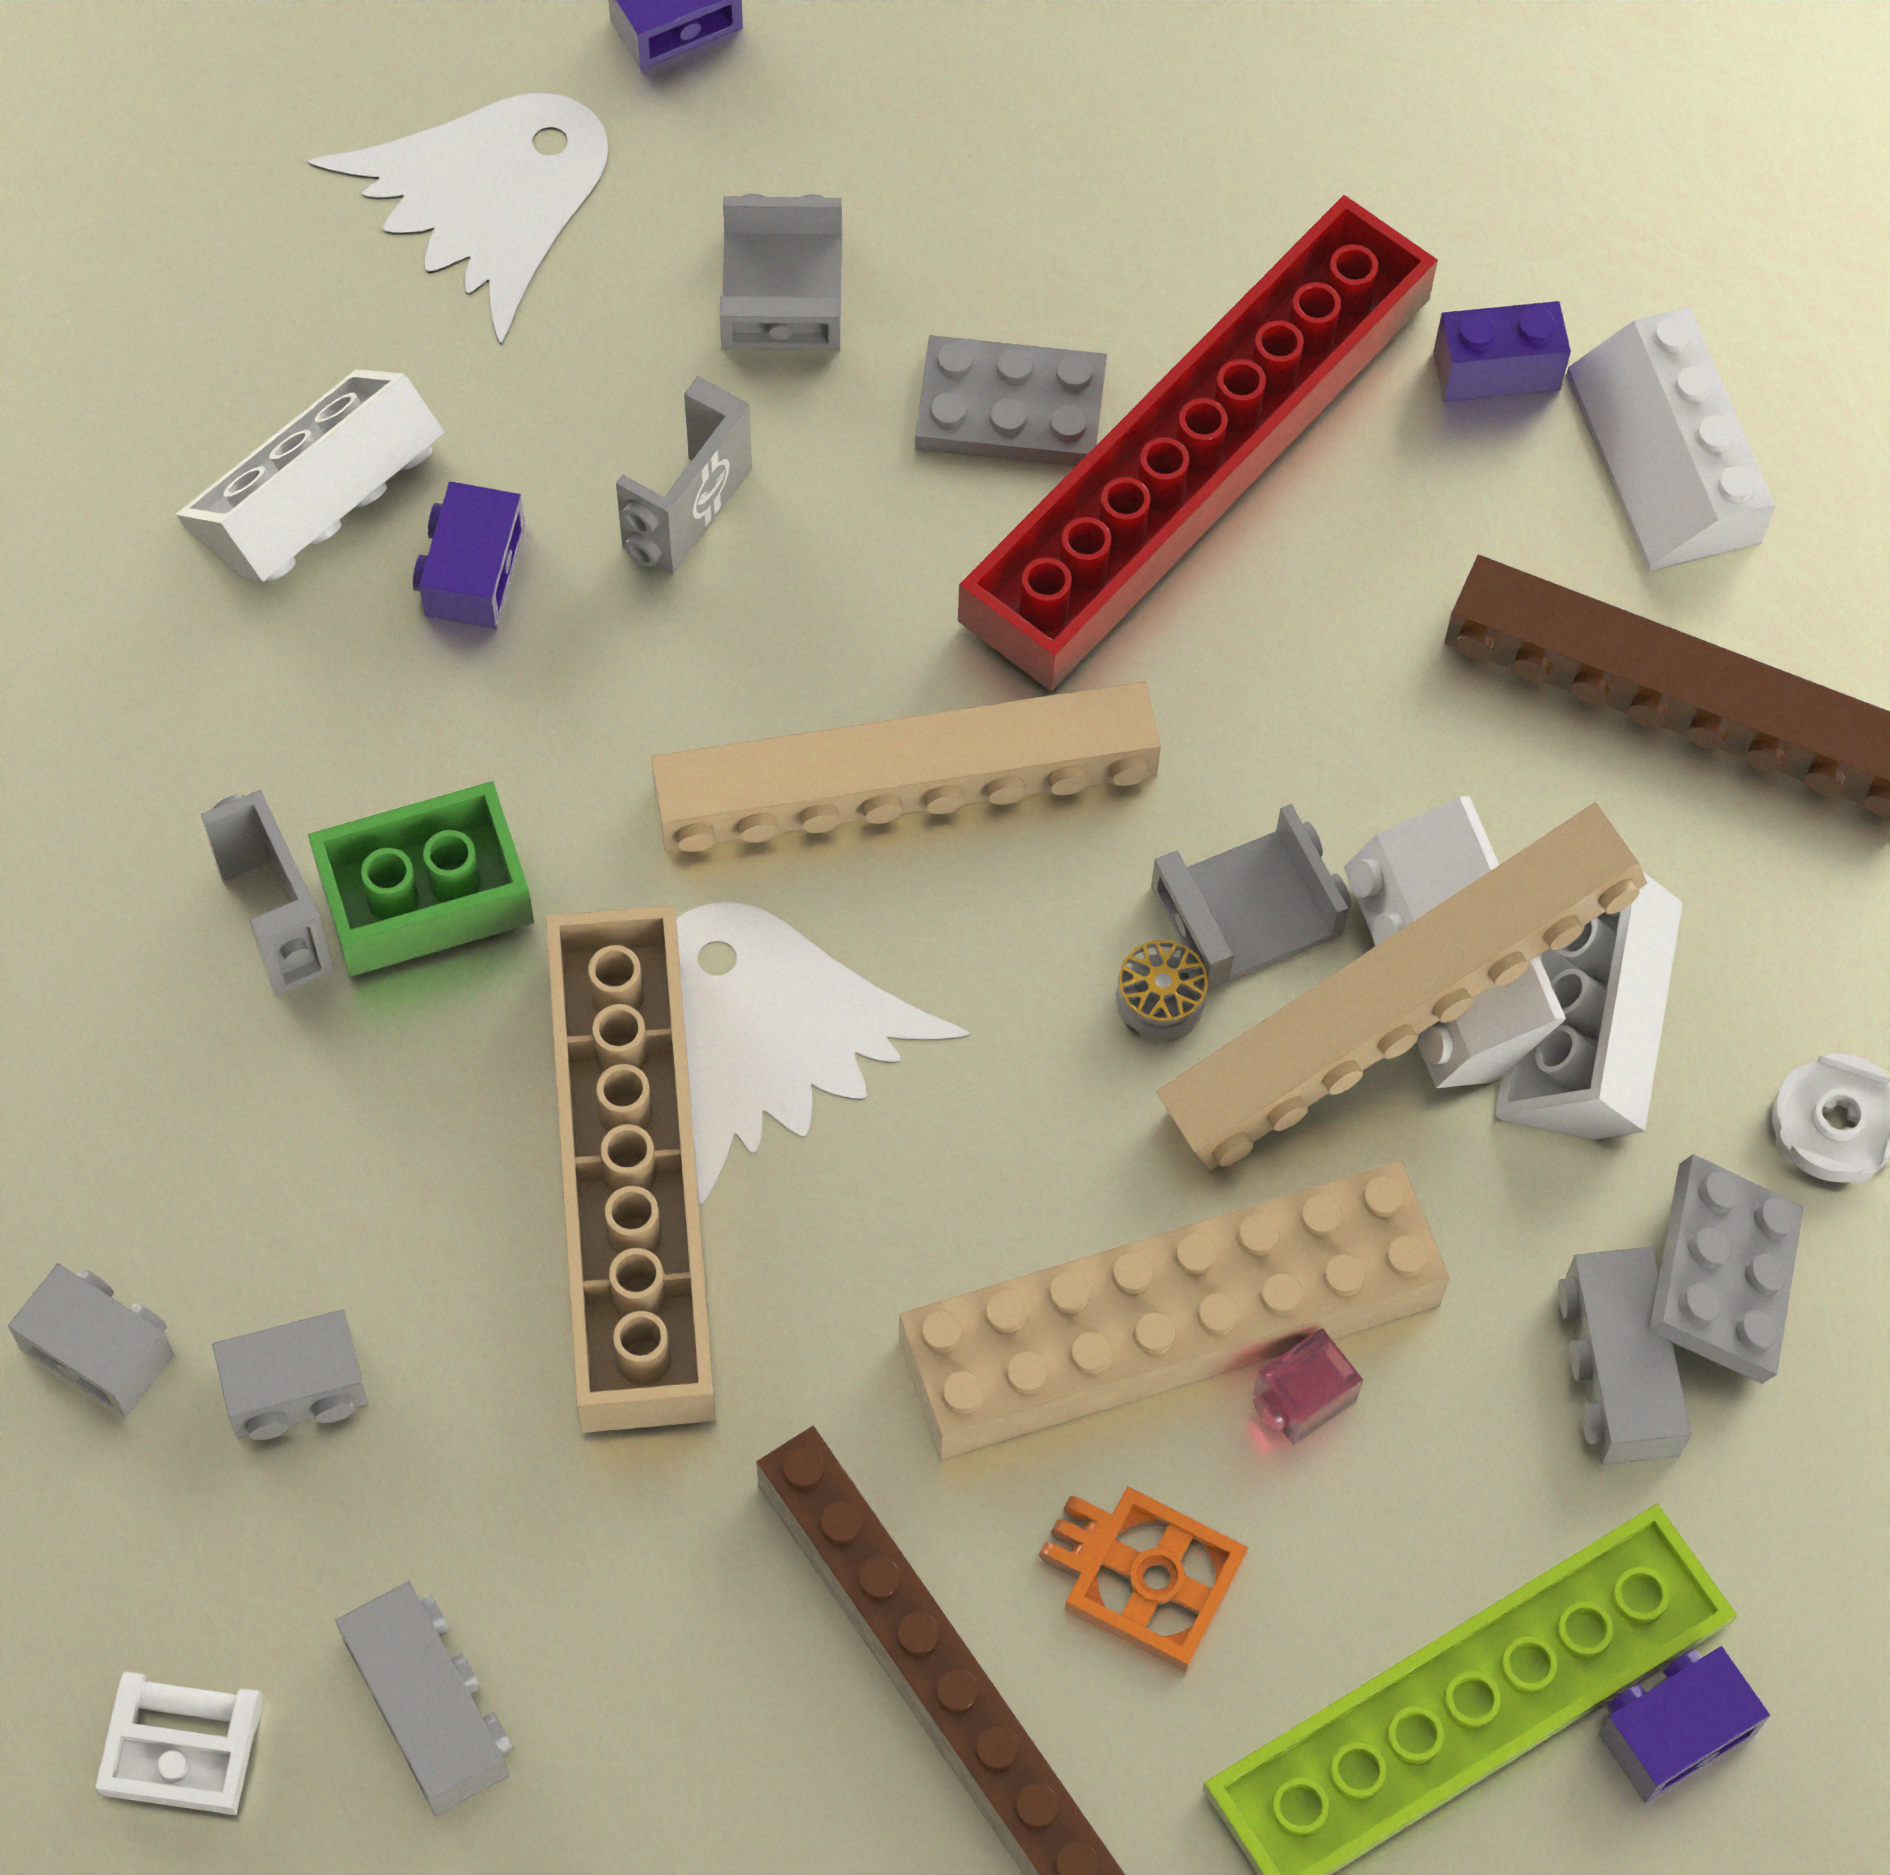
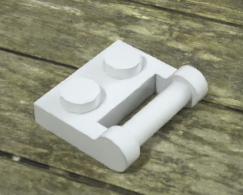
(177, 1764)

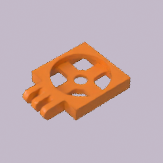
(1098, 1546)

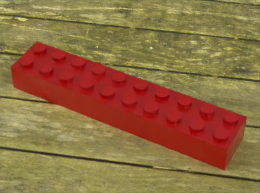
(1195, 443)

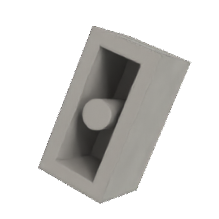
(93, 1338)
(290, 1376)

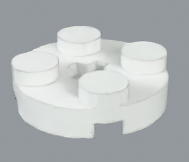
(1809, 1139)

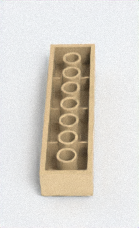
(628, 1170)
(1171, 1309)

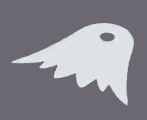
(487, 189)
(775, 1029)

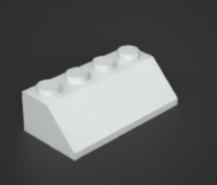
(1672, 441)
(313, 474)
(1409, 874)
(1601, 1061)

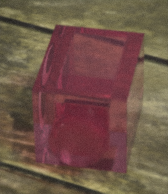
(1306, 1387)

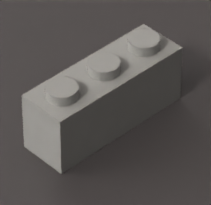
(1627, 1371)
(426, 1696)

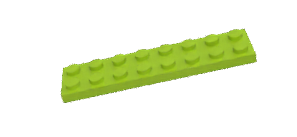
(1470, 1701)

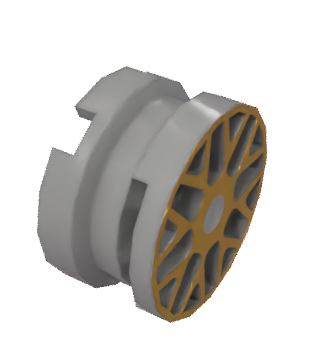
(1162, 992)

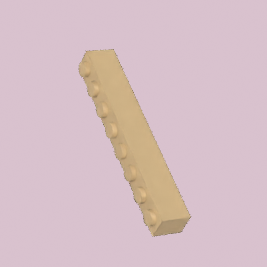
(905, 766)
(1403, 988)

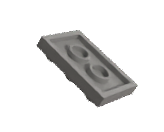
(1010, 400)
(1727, 1269)

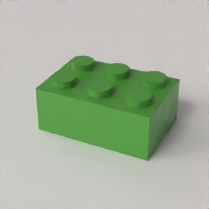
(421, 878)

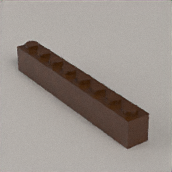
(1675, 682)
(929, 1662)

